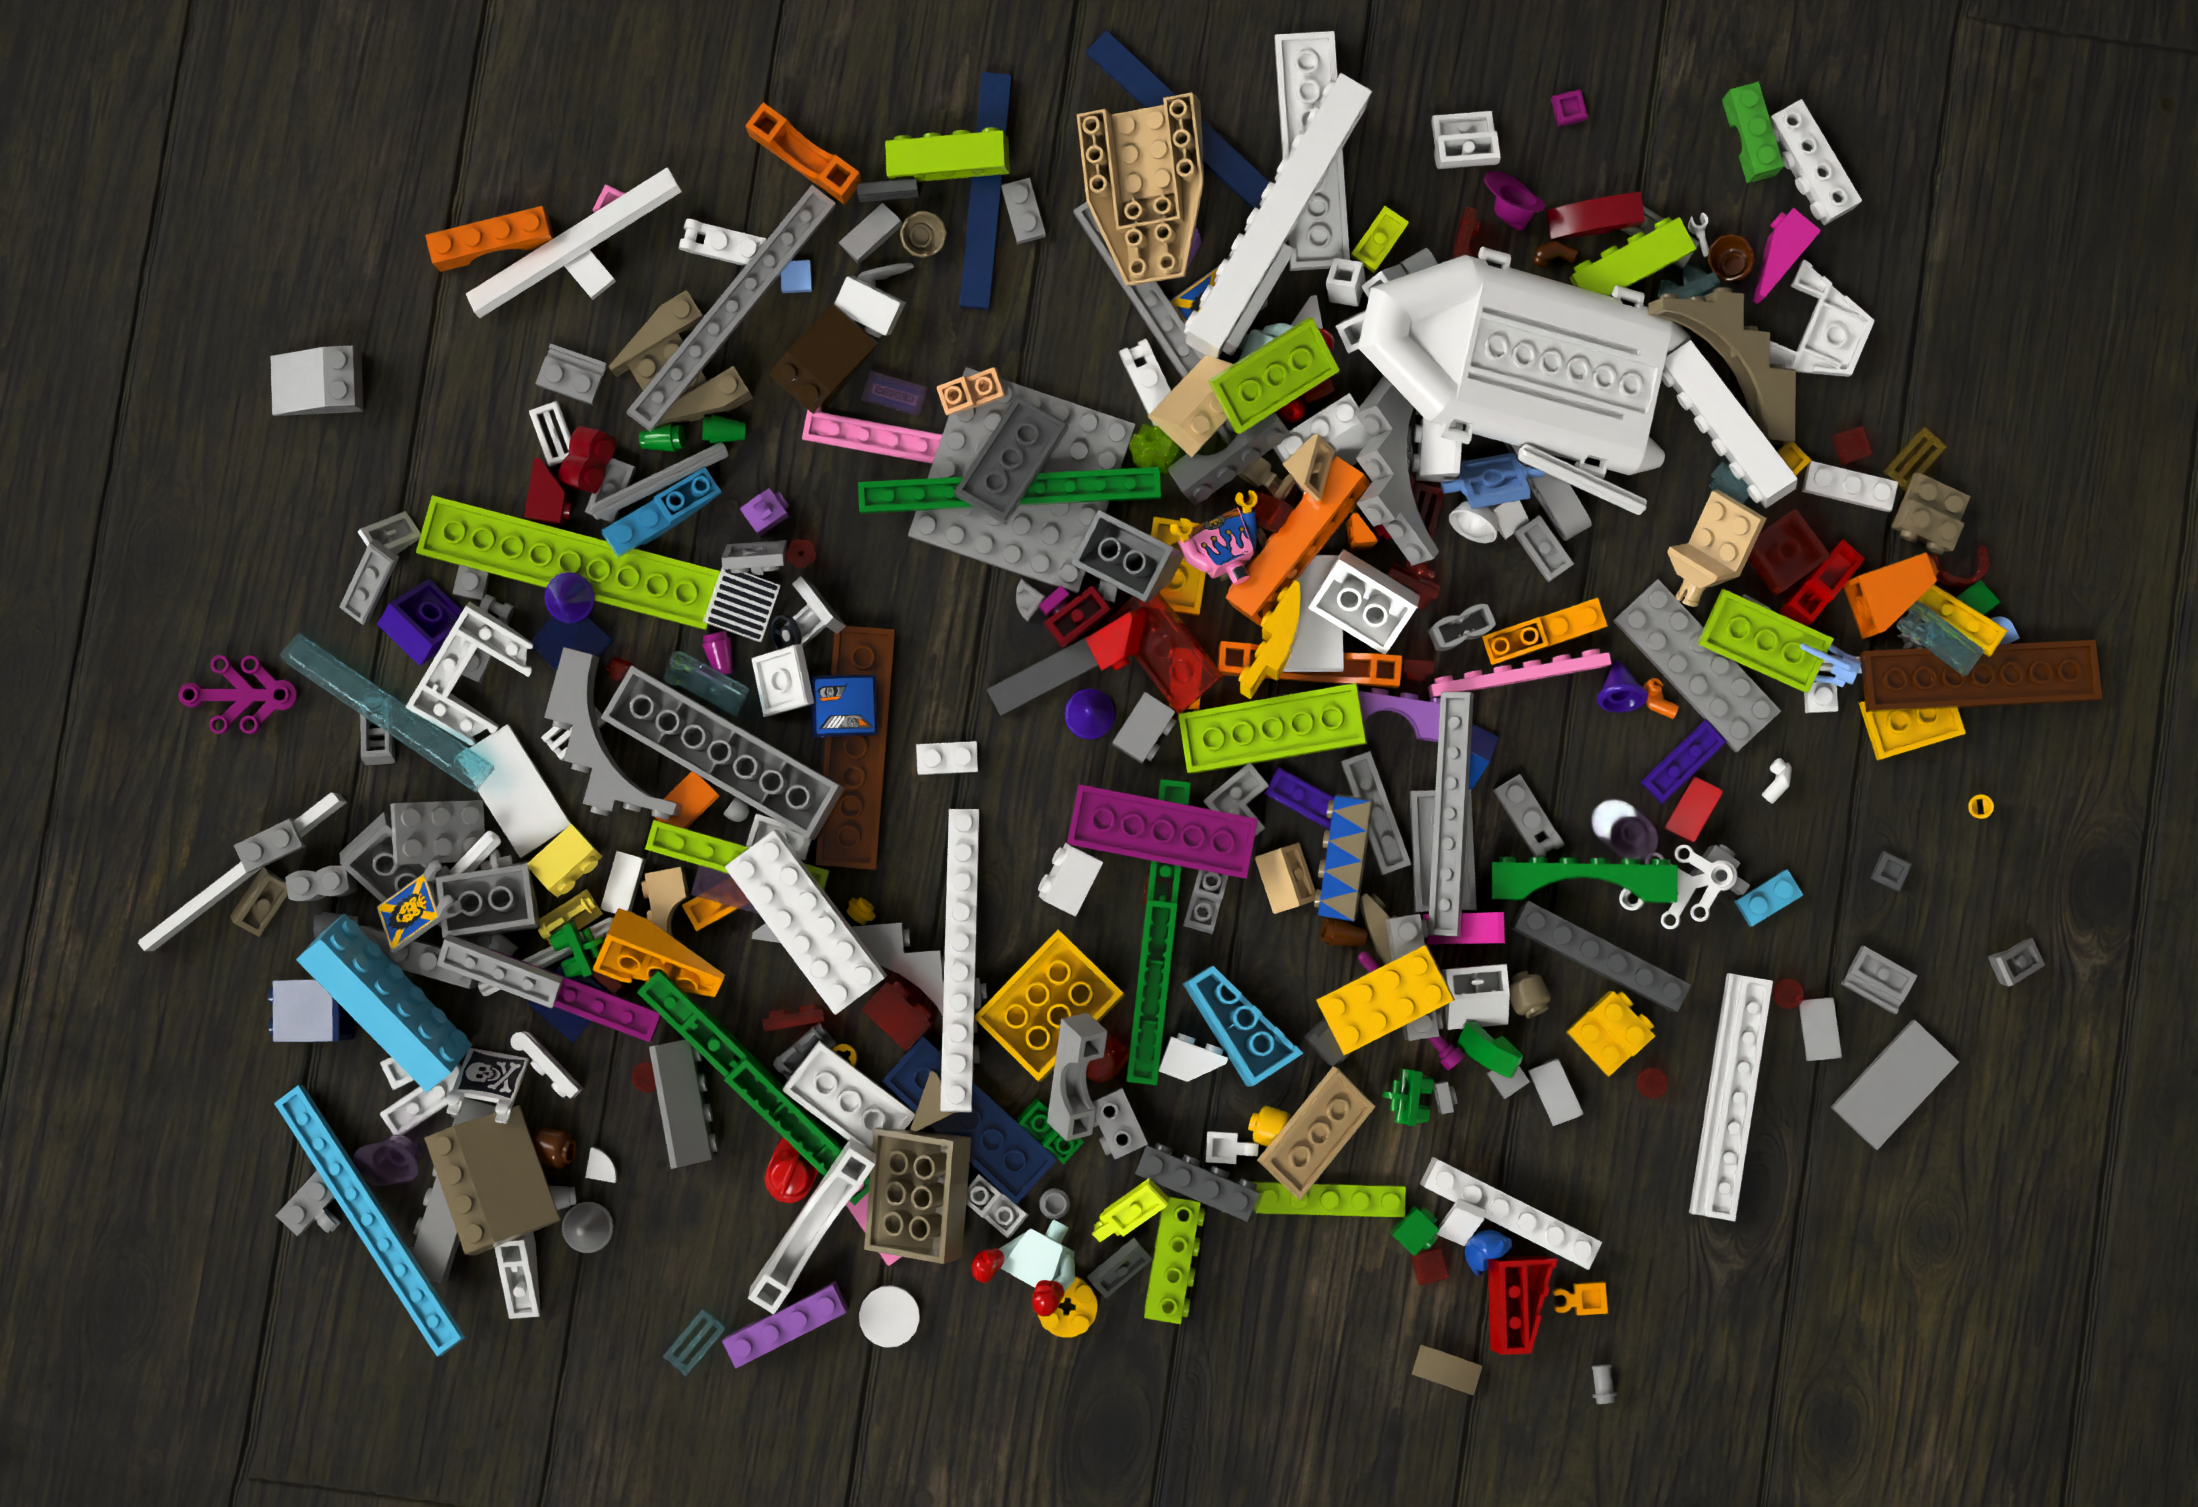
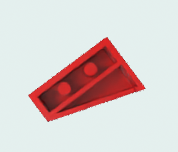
(1516, 1301)

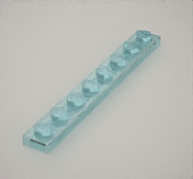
(386, 712)

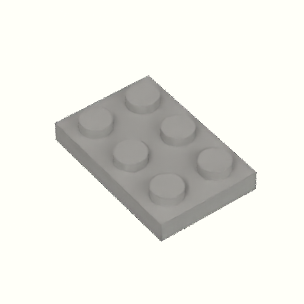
(435, 830)

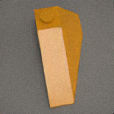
(640, 948)

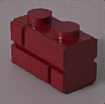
(1077, 617)

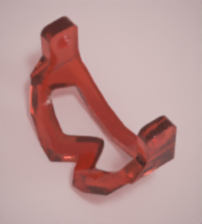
(1954, 581)

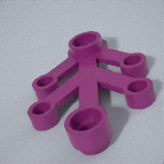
(243, 695)

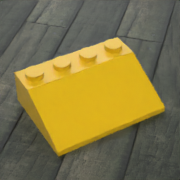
(1043, 991)

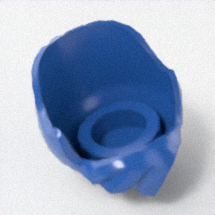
(1485, 1246)

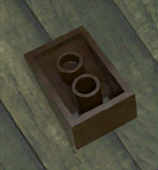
(824, 359)

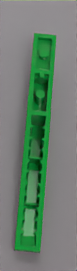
(1155, 959)
(745, 1074)

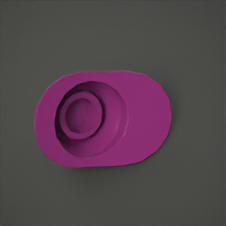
(1513, 200)

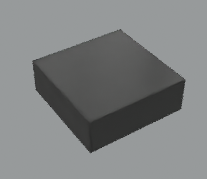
(1890, 871)

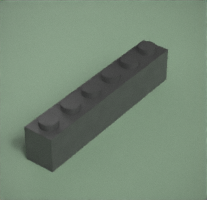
(1600, 956)

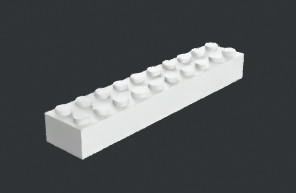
(1279, 214)

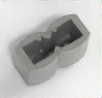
(1467, 626)
(316, 885)

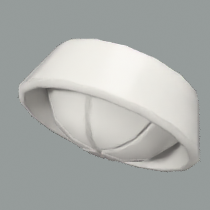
(1474, 524)

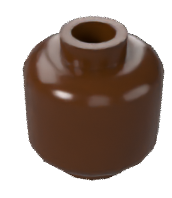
(554, 1147)

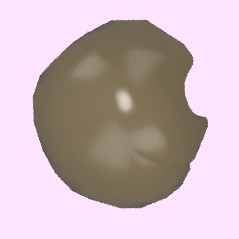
(923, 234)

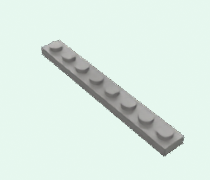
(1450, 814)

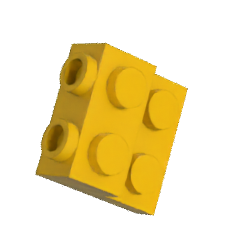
(1611, 1032)

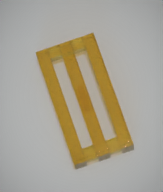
(1931, 440)

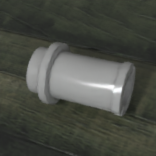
(1603, 1384)

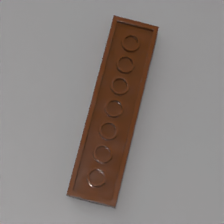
(2008, 677)
(858, 762)

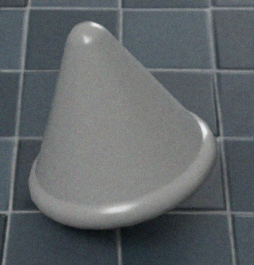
(587, 1227)

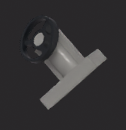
(808, 620)

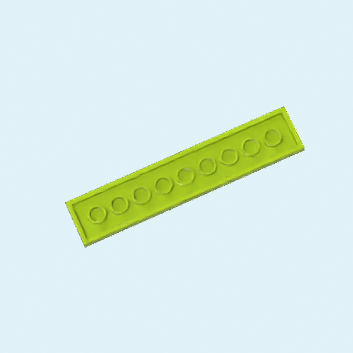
(540, 552)

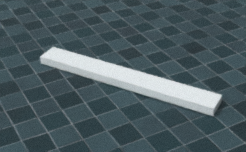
(573, 242)
(231, 880)

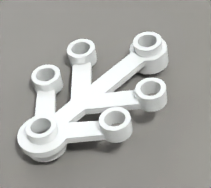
(1687, 885)

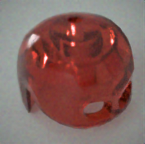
(1111, 1064)

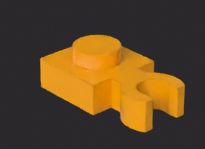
(1587, 1298)

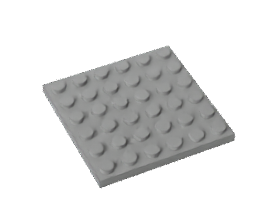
(1037, 538)

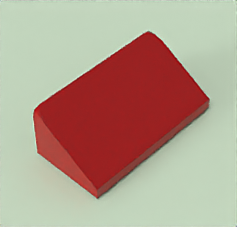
(1693, 810)

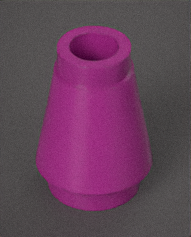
(718, 651)

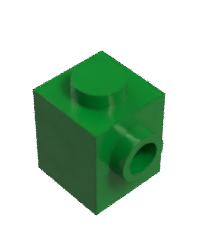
(1416, 1230)

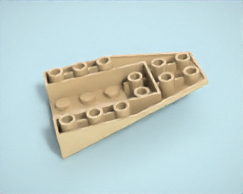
(1145, 184)

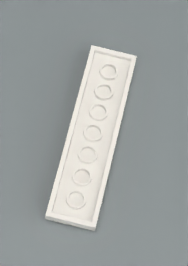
(1303, 70)

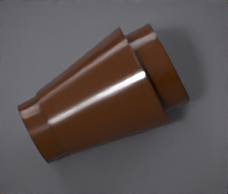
(1342, 933)

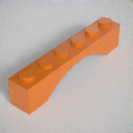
(1359, 668)

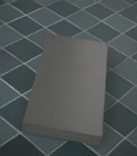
(1011, 460)

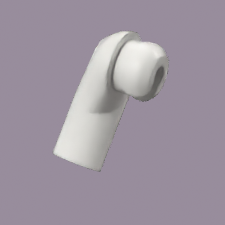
(1781, 782)

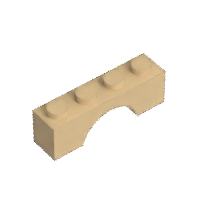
(665, 892)

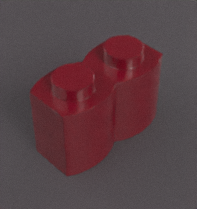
(587, 457)

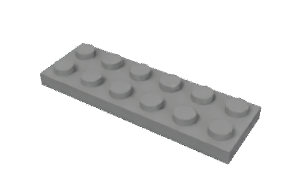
(1704, 678)

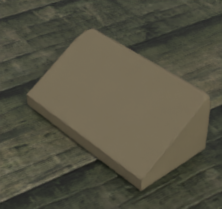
(260, 902)

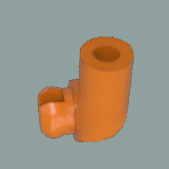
(1656, 700)

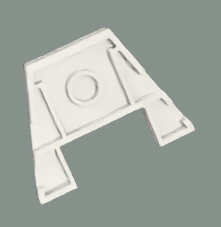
(1833, 333)

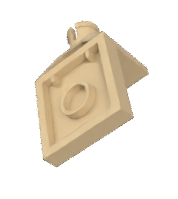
(1716, 546)

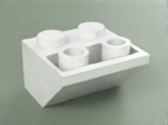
(1479, 995)

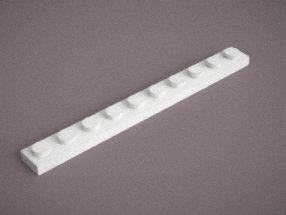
(960, 961)

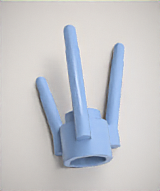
(1844, 666)

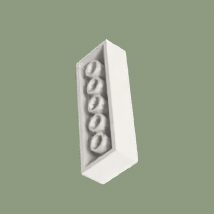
(805, 921)

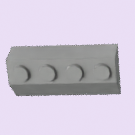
(683, 1103)

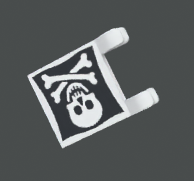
(488, 1078)

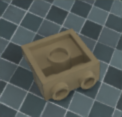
(1931, 514)

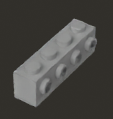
(1405, 936)

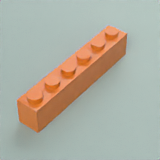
(1297, 541)

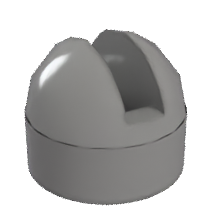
(737, 810)

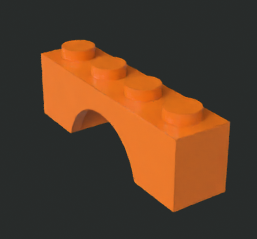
(792, 147)
(464, 243)

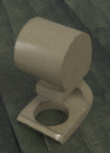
(1260, 474)

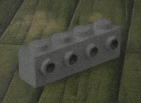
(1199, 1183)

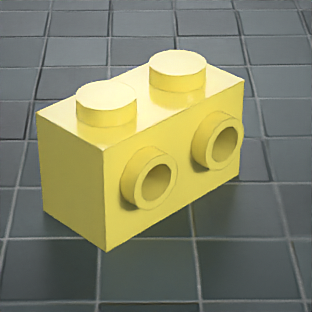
(564, 861)

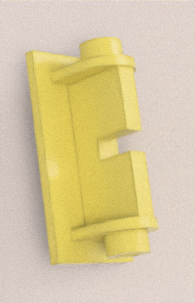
(580, 908)

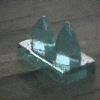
(1696, 283)

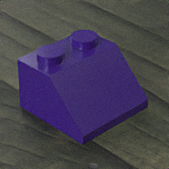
(420, 620)

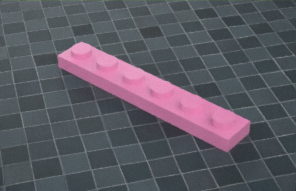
(1532, 671)

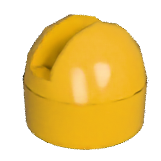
(1987, 806)

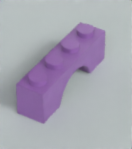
(1421, 714)
(785, 1324)

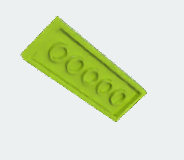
(1272, 728)

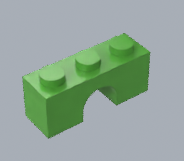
(1760, 151)

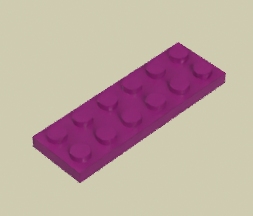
(1162, 831)

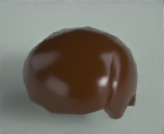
(1731, 258)

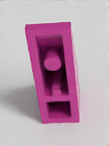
(1783, 247)

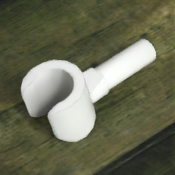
(1699, 231)

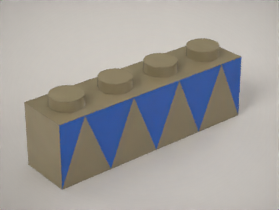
(1345, 857)

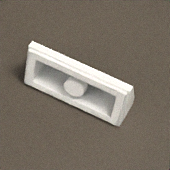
(623, 882)

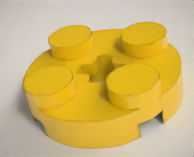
(1077, 1320)

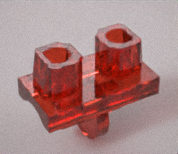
(1423, 587)

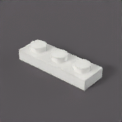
(1849, 486)

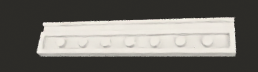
(1730, 1097)

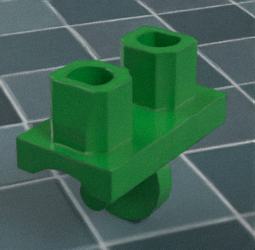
(570, 936)
(1406, 1097)

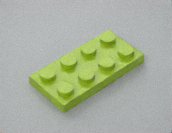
(1273, 375)
(1764, 640)

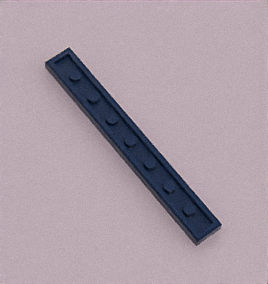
(1150, 91)
(984, 200)

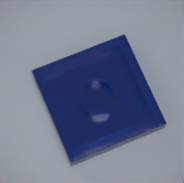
(578, 636)

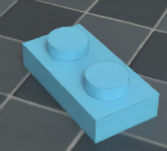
(1768, 897)

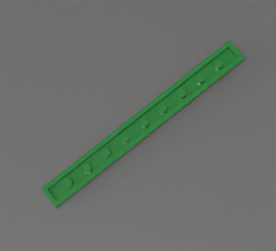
(1046, 489)

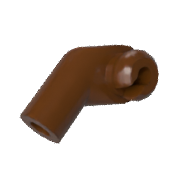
(1554, 250)

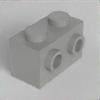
(1120, 1122)

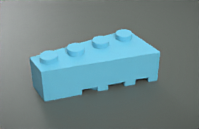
(1241, 1029)

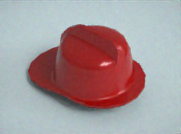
(789, 1174)

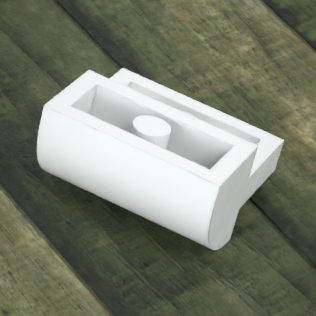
(1465, 140)

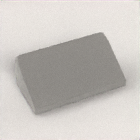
(871, 233)
(1820, 1029)
(1555, 1092)

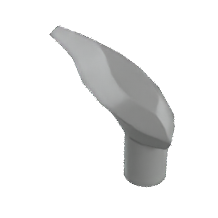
(883, 273)

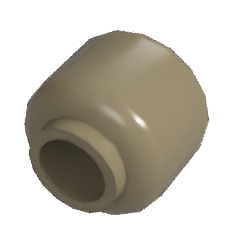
(1529, 994)

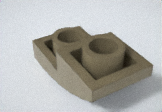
(1447, 1370)

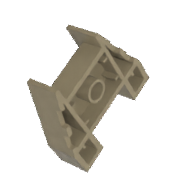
(654, 347)

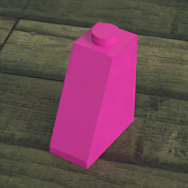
(1474, 929)

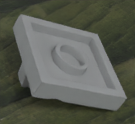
(754, 555)

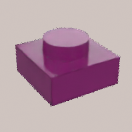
(1054, 602)

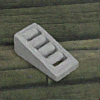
(376, 757)

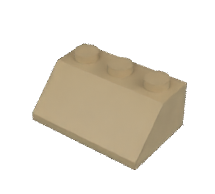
(1191, 409)

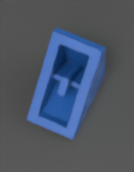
(1482, 748)

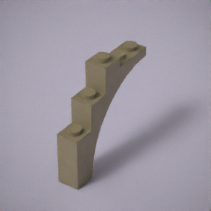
(1766, 386)

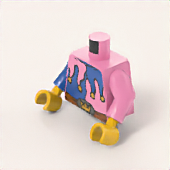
(1222, 542)

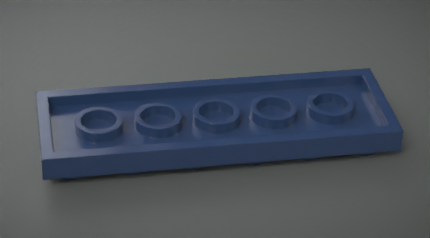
(998, 1143)

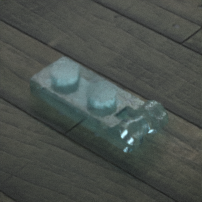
(1941, 638)
(706, 682)

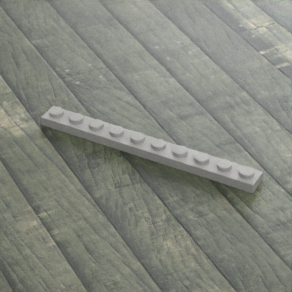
(731, 308)
(1155, 311)

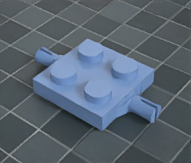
(1492, 480)

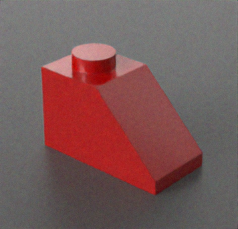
(1118, 640)

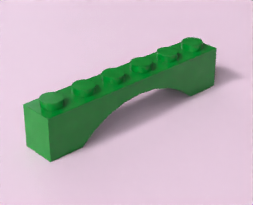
(1648, 882)

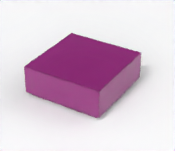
(1569, 108)

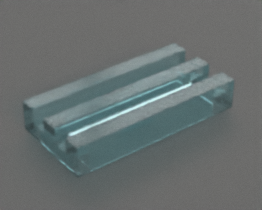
(677, 1362)

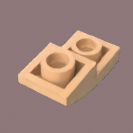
(971, 391)

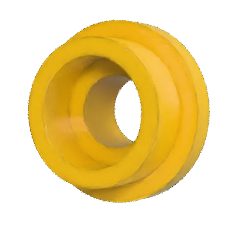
(860, 910)

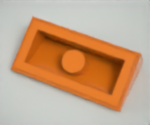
(1359, 534)
(694, 796)

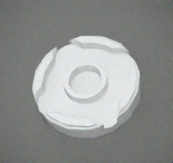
(889, 1316)

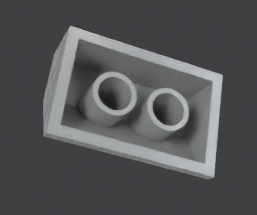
(491, 902)

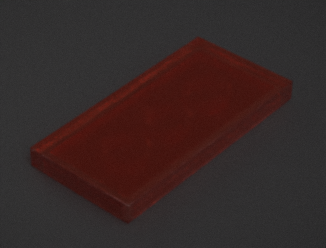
(1171, 654)

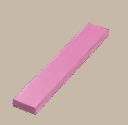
(871, 437)

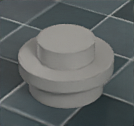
(1054, 1203)

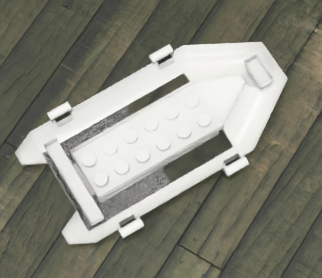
(1524, 359)

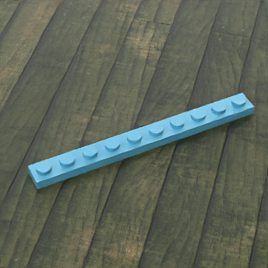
(370, 1220)

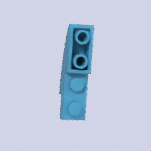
(661, 513)

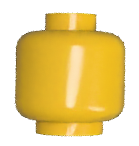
(1267, 1124)

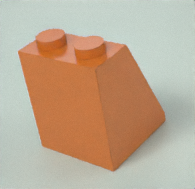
(1888, 592)

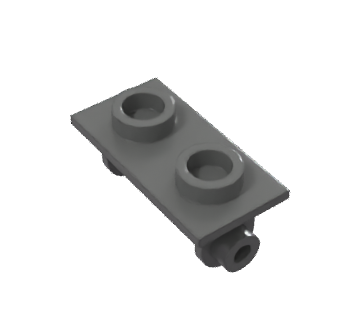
(793, 1057)

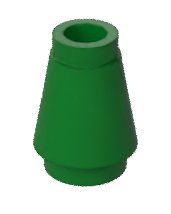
(722, 429)
(664, 438)

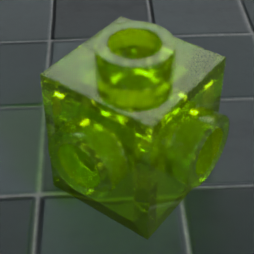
(1153, 448)

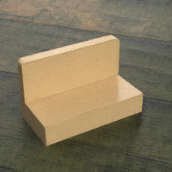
(1286, 878)

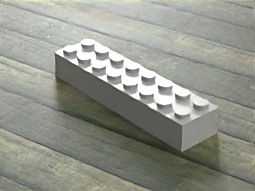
(723, 753)

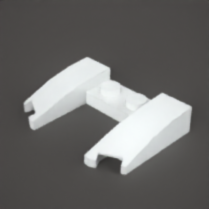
(433, 695)

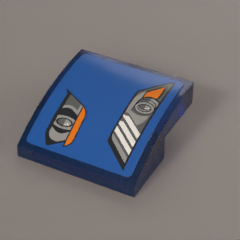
(844, 706)

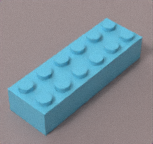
(385, 1002)

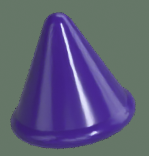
(569, 597)
(1621, 691)
(1089, 714)

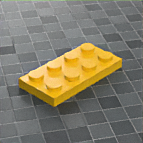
(1385, 999)

